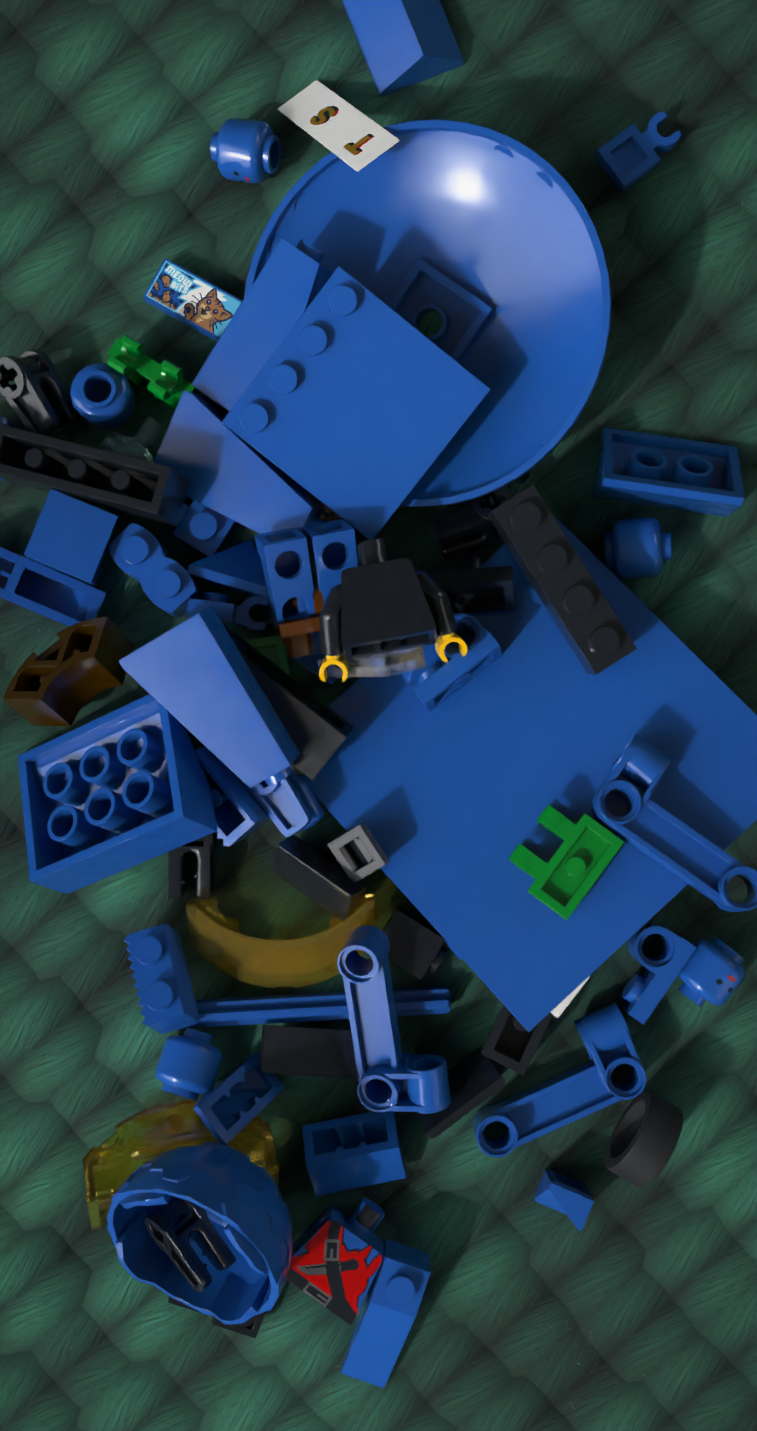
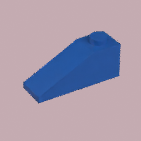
(387, 1314)

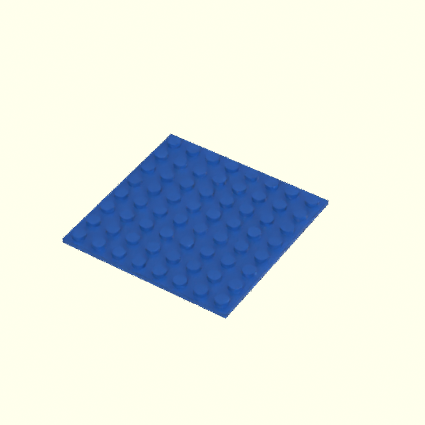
(533, 729)

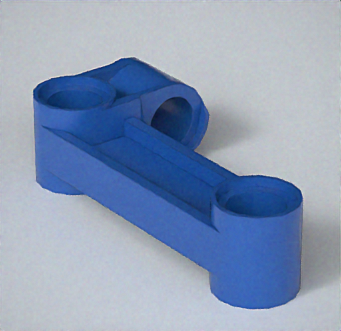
(664, 835)
(413, 1080)
(571, 1093)

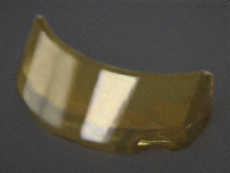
(273, 962)
(156, 1132)

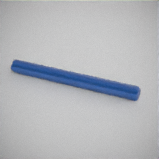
(312, 1007)

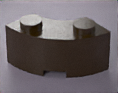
(69, 673)

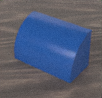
(353, 1152)

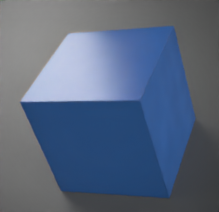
(72, 537)

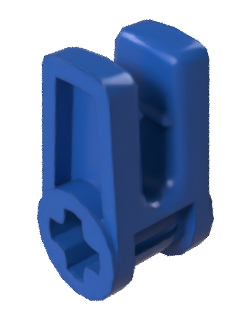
(288, 804)

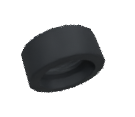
(644, 1139)

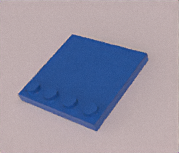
(355, 404)

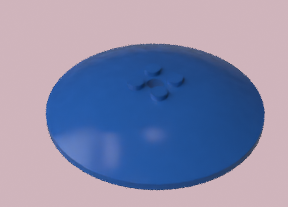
(504, 256)

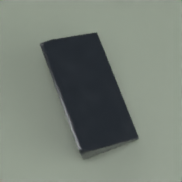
(317, 877)
(470, 1085)

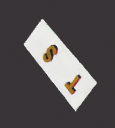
(338, 125)

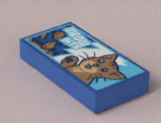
(191, 300)

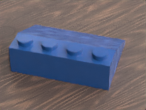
(112, 796)

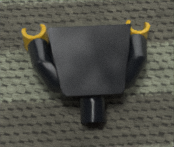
(384, 610)

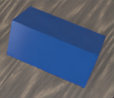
(403, 41)
(668, 472)

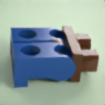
(300, 575)

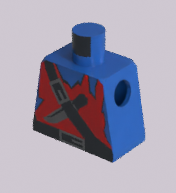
(339, 1258)

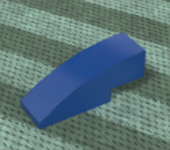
(47, 590)

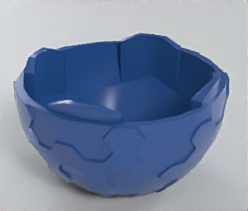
(241, 1206)

